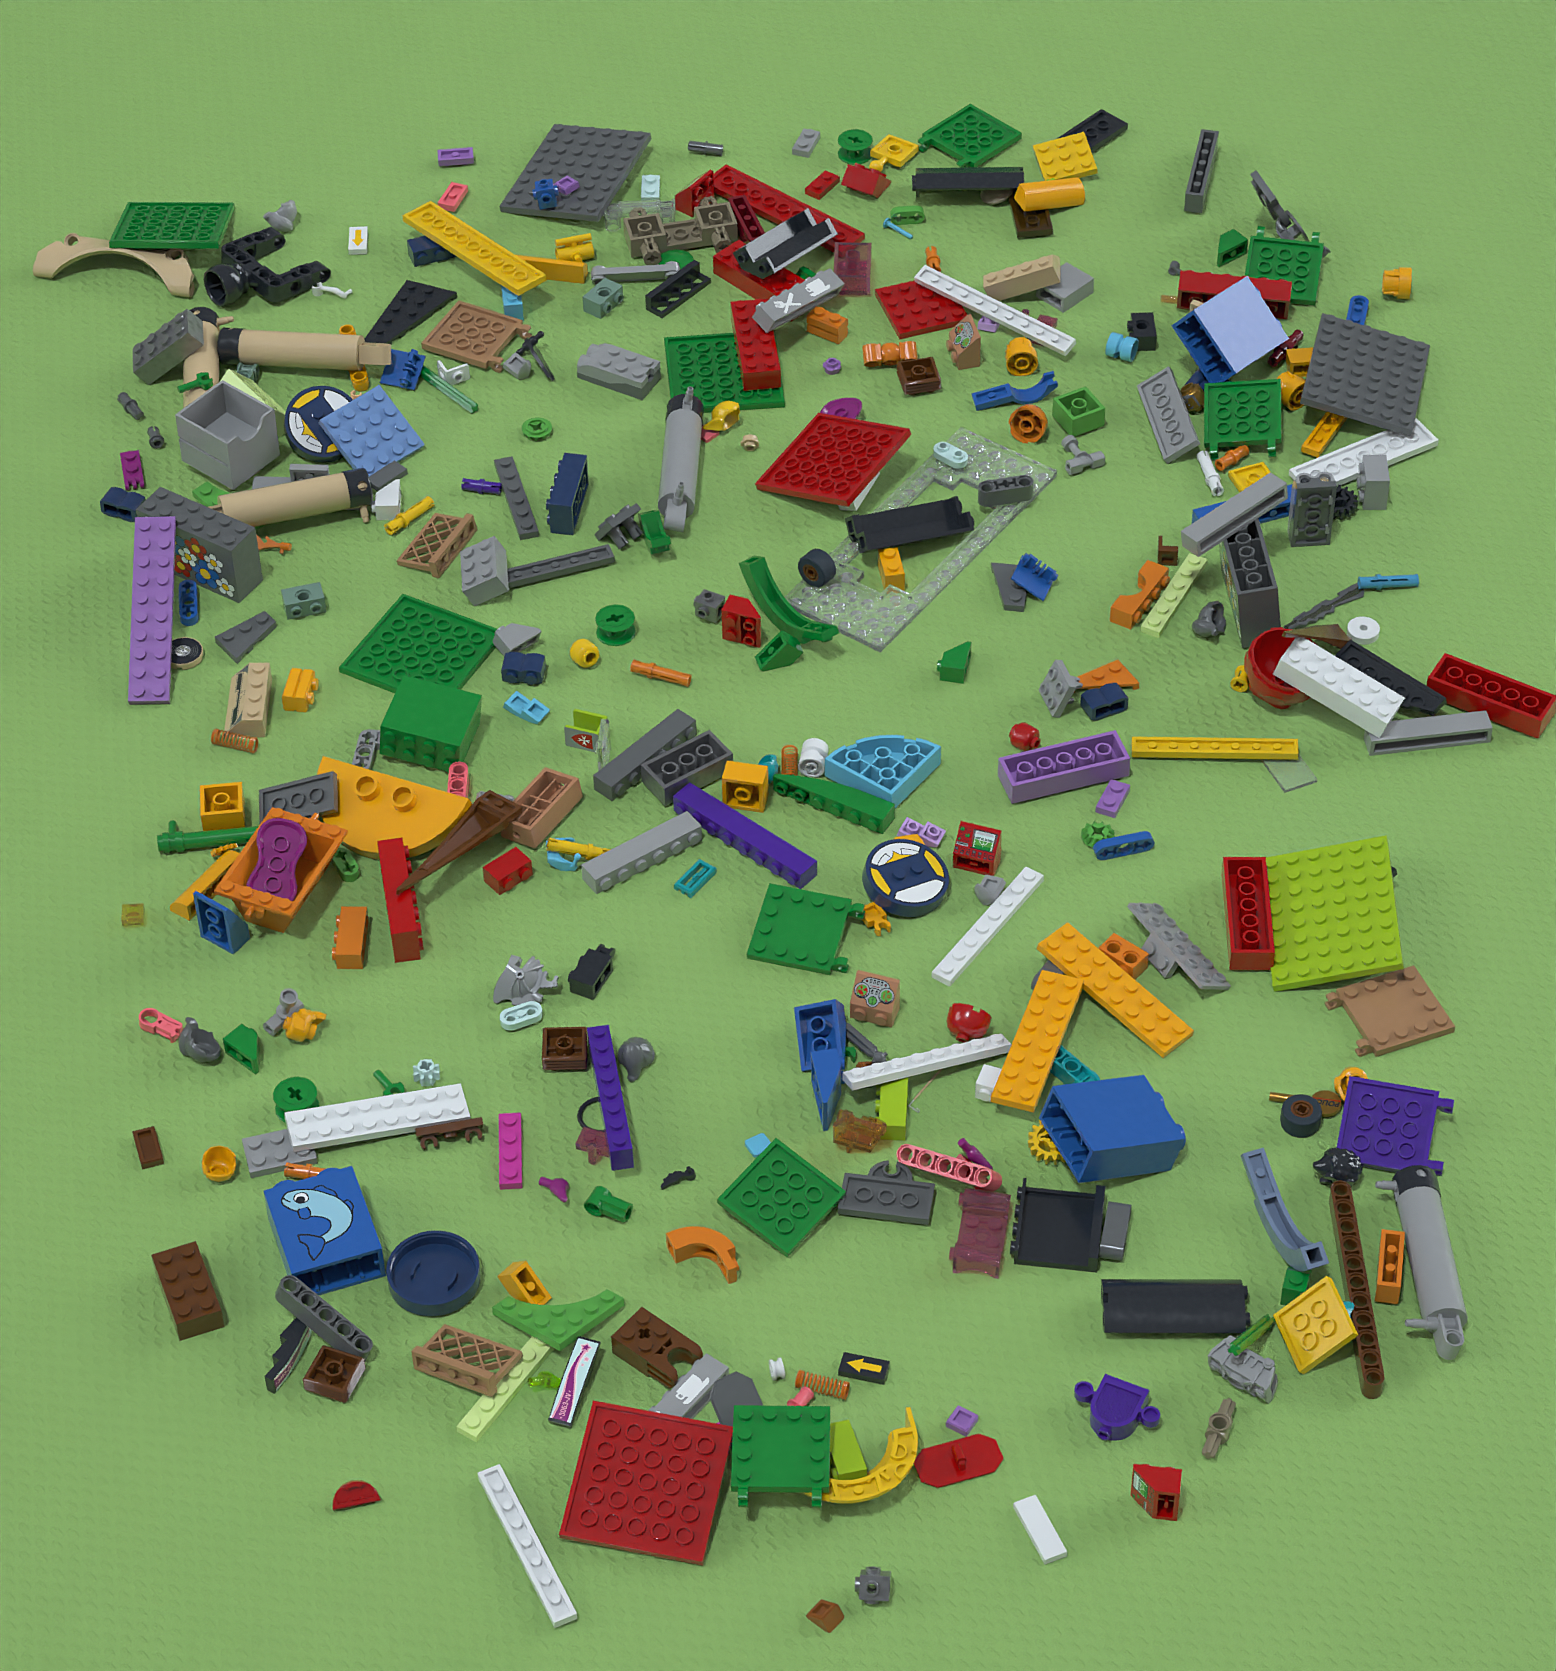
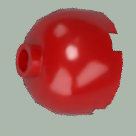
(967, 1023)

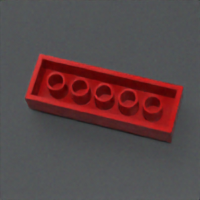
(727, 268)
(1207, 285)
(754, 348)
(1502, 697)
(400, 907)
(1247, 913)

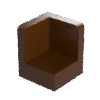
(1166, 554)

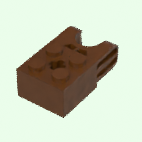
(653, 1346)

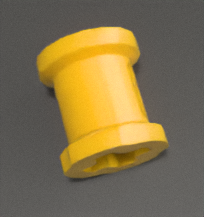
(1239, 679)

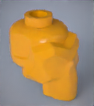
(302, 1024)
(1341, 1081)

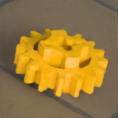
(1041, 1146)

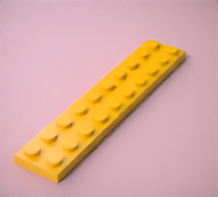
(474, 248)

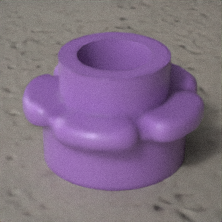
(832, 366)

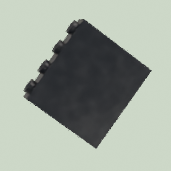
(1058, 1228)

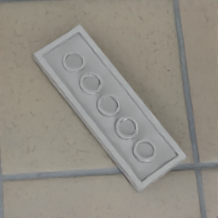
(1168, 415)

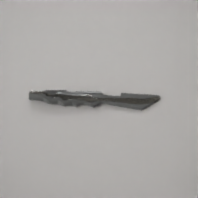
(1325, 607)

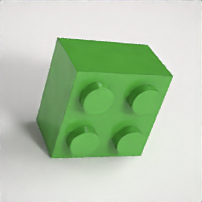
(1078, 411)

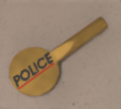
(1329, 1101)

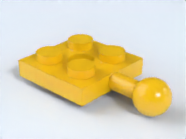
(892, 151)

